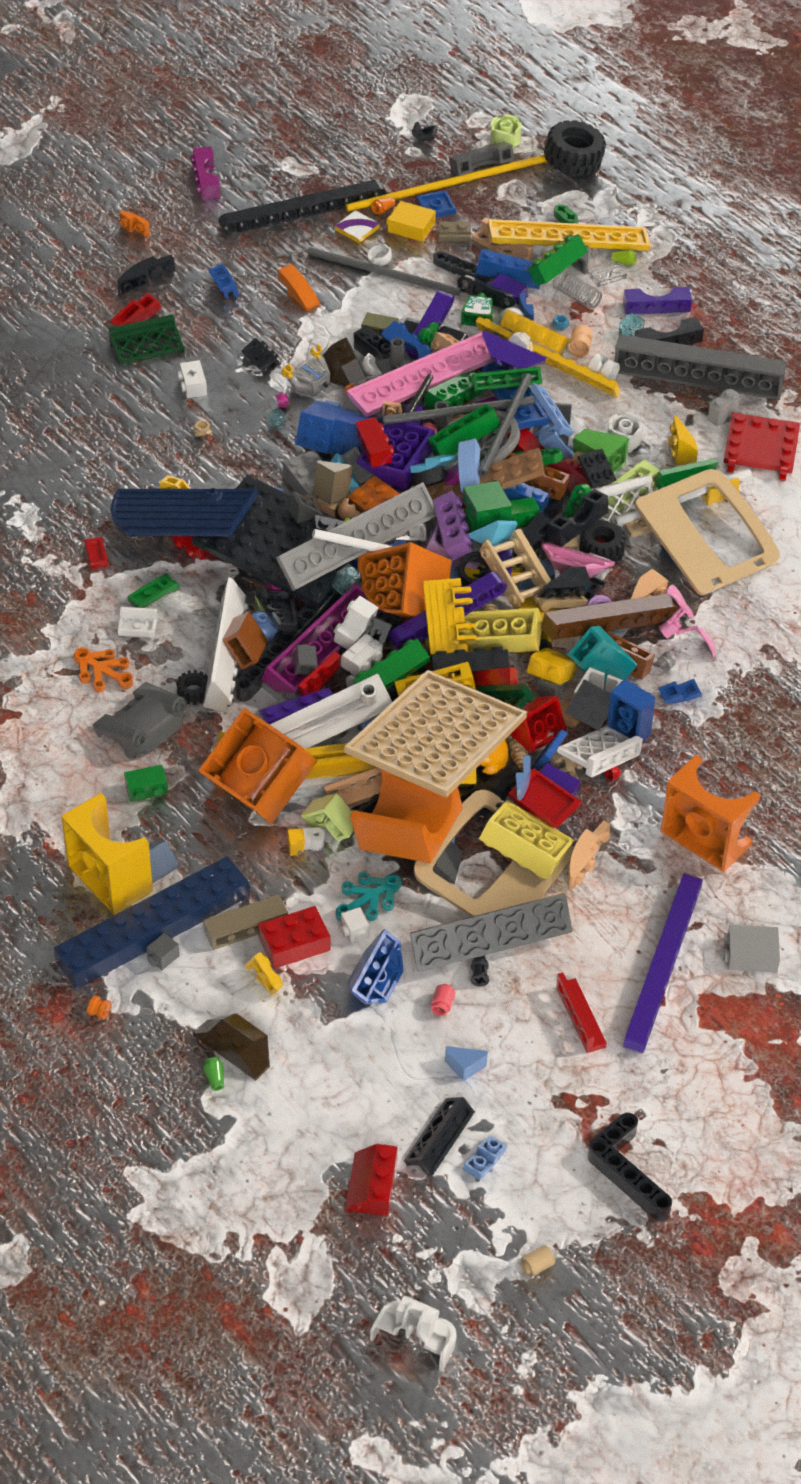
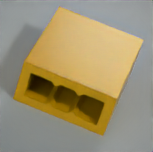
(411, 221)
(552, 666)

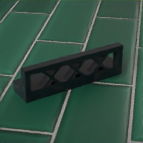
(442, 1136)

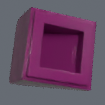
(453, 476)

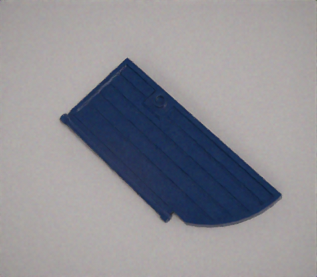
(180, 511)

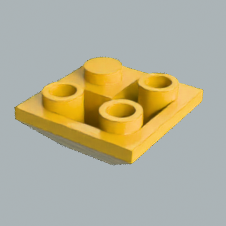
(683, 443)

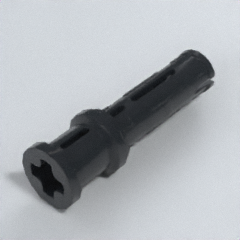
(480, 966)

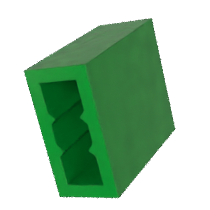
(487, 503)

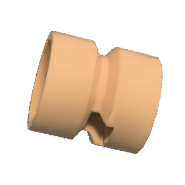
(580, 340)

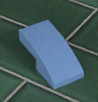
(523, 778)

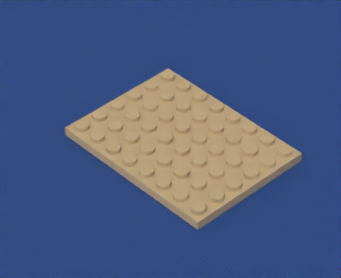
(436, 733)

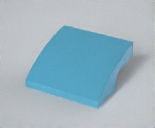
(432, 462)

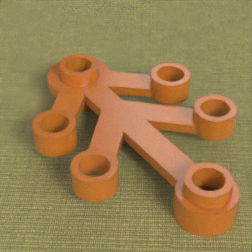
(84, 656)

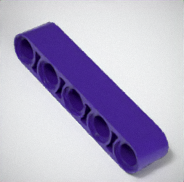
(436, 313)

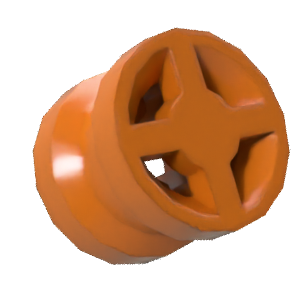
(99, 1007)

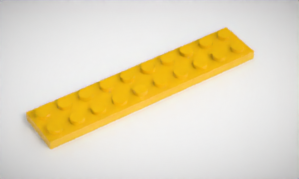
(552, 233)

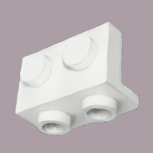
(137, 622)

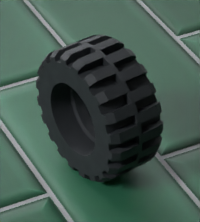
(574, 148)

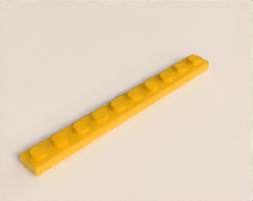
(556, 360)

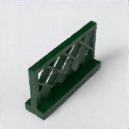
(143, 330)
(509, 693)

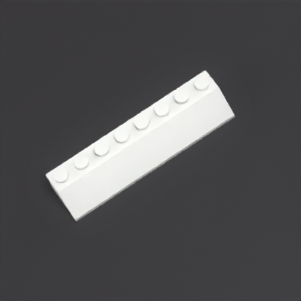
(222, 662)

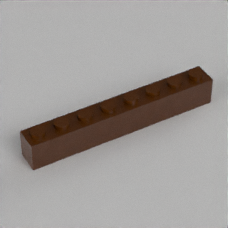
(609, 616)

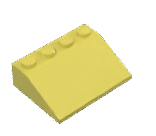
(526, 840)

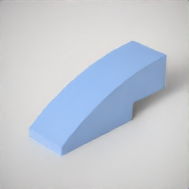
(469, 463)

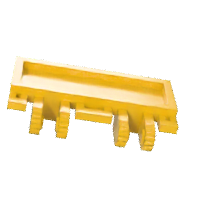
(444, 618)

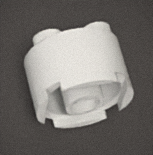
(629, 426)

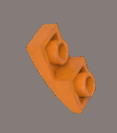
(134, 222)

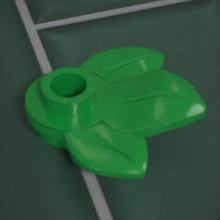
(427, 335)

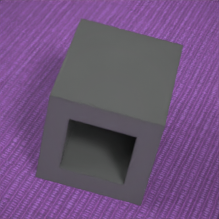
(304, 659)
(162, 951)

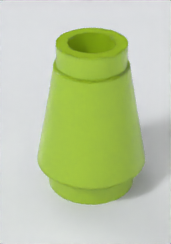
(625, 257)

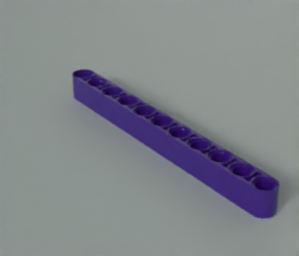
(662, 963)

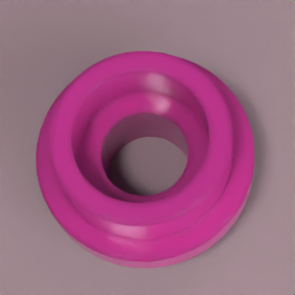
(282, 400)

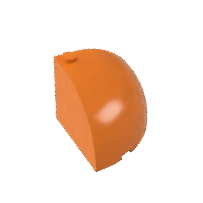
(396, 576)

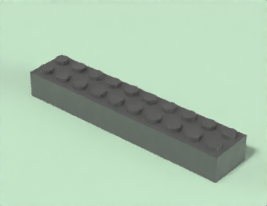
(700, 367)

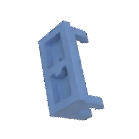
(551, 440)

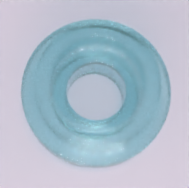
(276, 417)

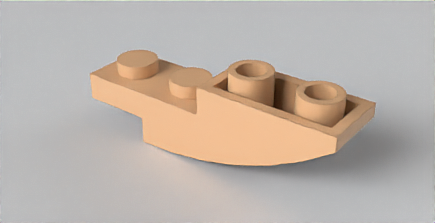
(585, 851)

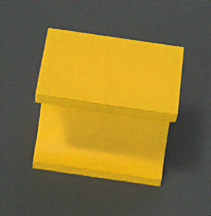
(111, 870)

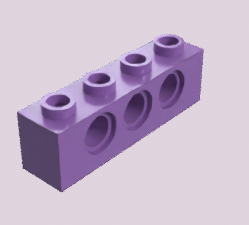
(453, 525)

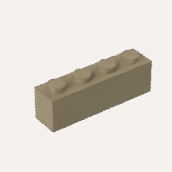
(242, 922)

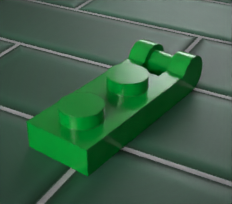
(153, 591)

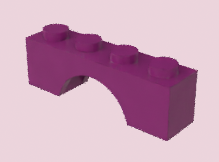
(207, 183)

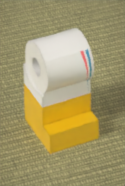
(305, 839)

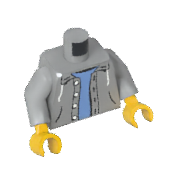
(311, 376)

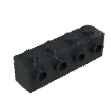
(478, 659)

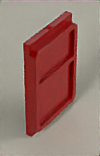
(546, 800)

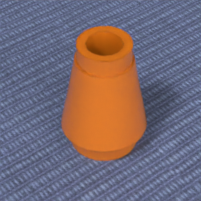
(380, 206)

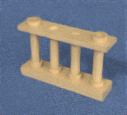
(526, 557)

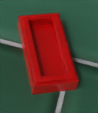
(96, 552)

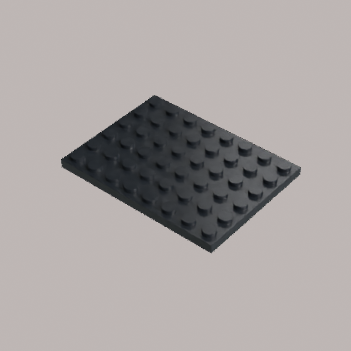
(264, 535)

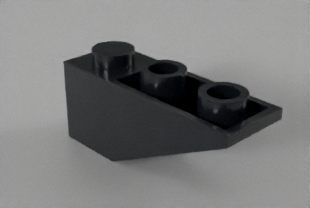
(368, 341)
(571, 582)

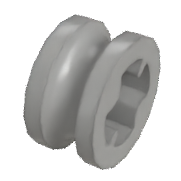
(666, 661)

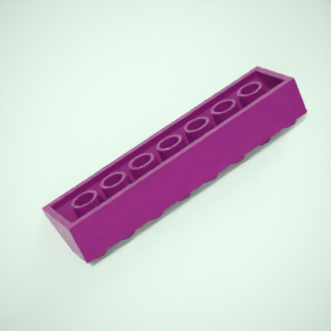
(280, 672)

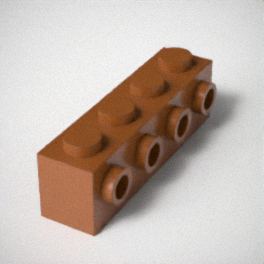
(553, 482)
(640, 655)

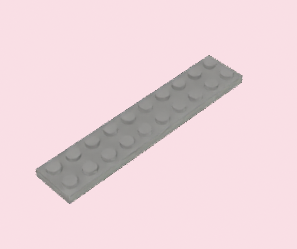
(375, 525)

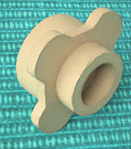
(202, 428)

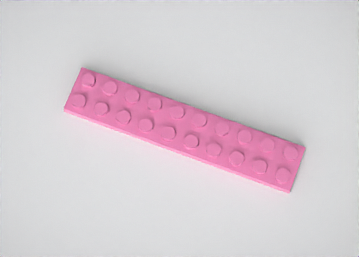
(405, 381)

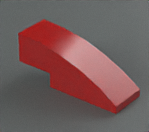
(137, 311)
(498, 676)

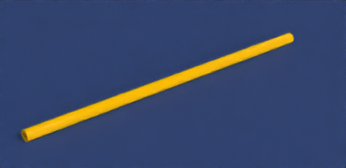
(449, 182)

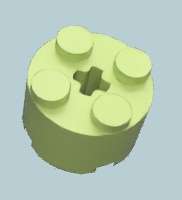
(506, 129)

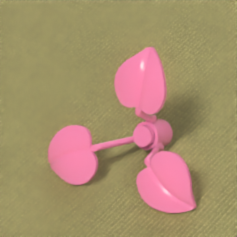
(672, 625)

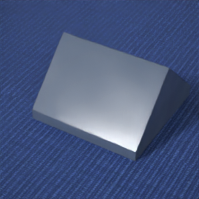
(161, 860)

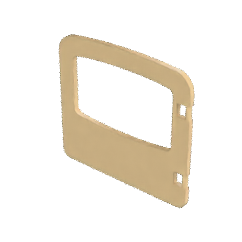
(686, 545)
(512, 888)

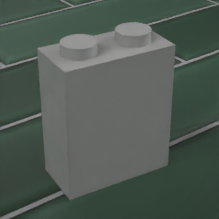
(752, 948)

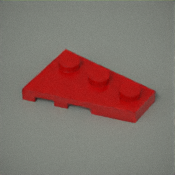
(320, 676)

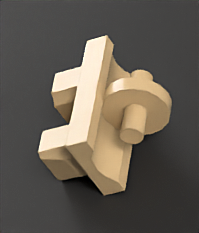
(560, 760)

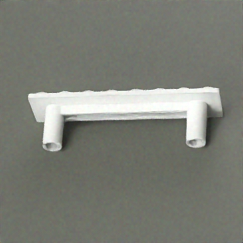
(336, 713)

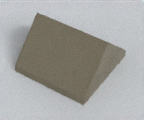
(332, 481)

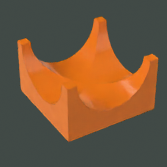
(704, 821)

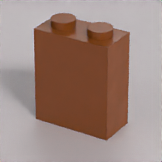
(245, 640)

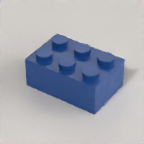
(631, 710)

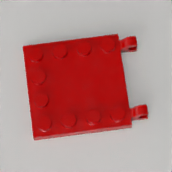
(761, 443)

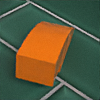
(298, 287)

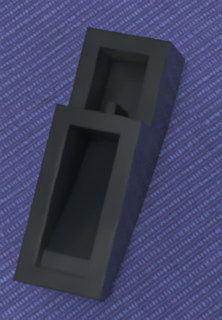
(535, 532)

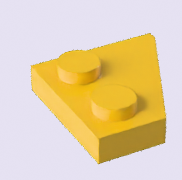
(266, 975)

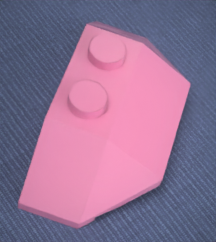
(564, 558)

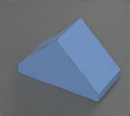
(465, 1061)

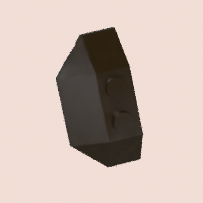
(343, 364)
(237, 1042)

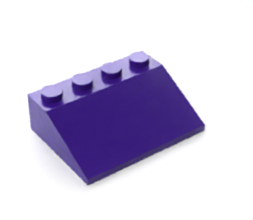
(409, 447)

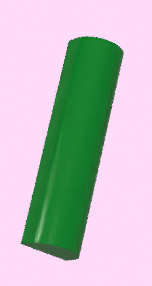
(504, 379)

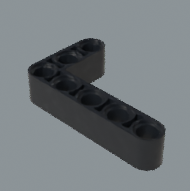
(610, 1154)

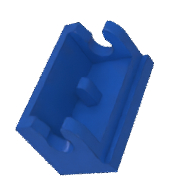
(224, 280)

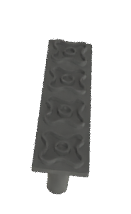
(399, 358)
(491, 932)

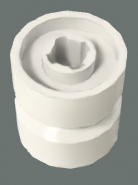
(606, 367)

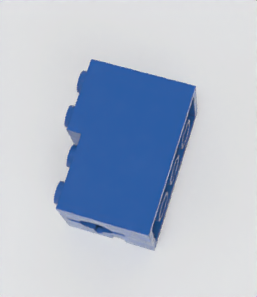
(329, 428)

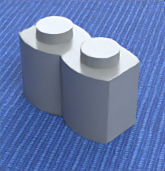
(723, 407)

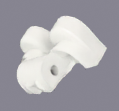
(436, 1333)

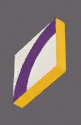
(357, 226)

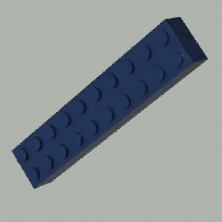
(167, 912)

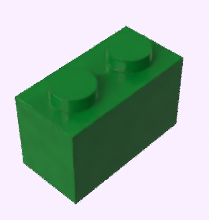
(146, 783)

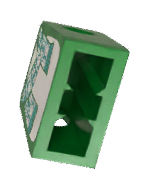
(476, 307)

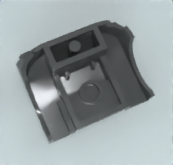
(144, 720)

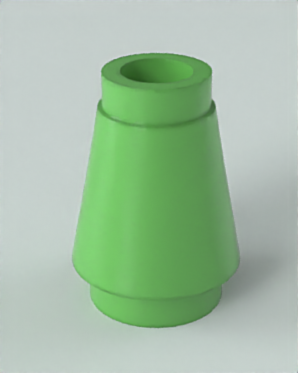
(214, 1072)

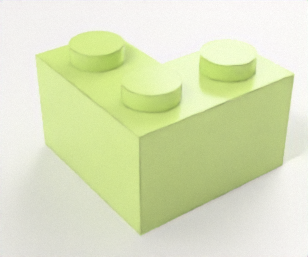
(330, 813)

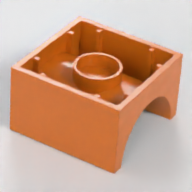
(258, 765)
(406, 820)

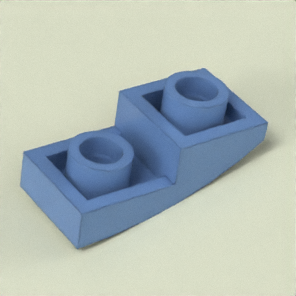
(485, 1158)

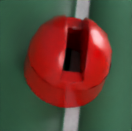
(613, 773)

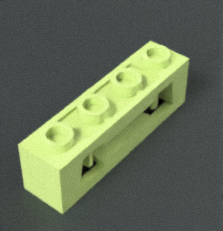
(638, 470)

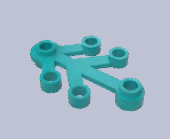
(370, 894)

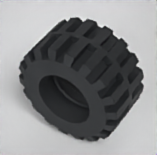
(606, 531)

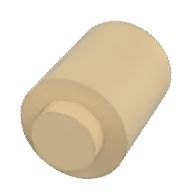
(537, 1261)

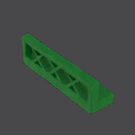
(673, 475)

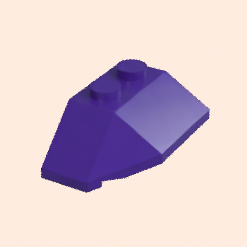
(511, 354)

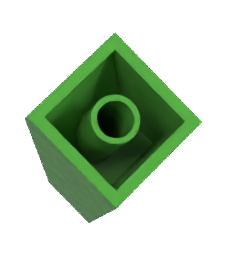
(613, 445)

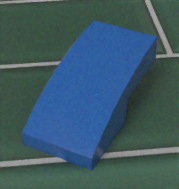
(527, 309)
(679, 693)

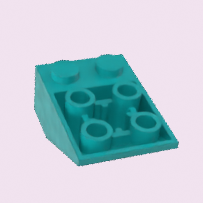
(603, 654)

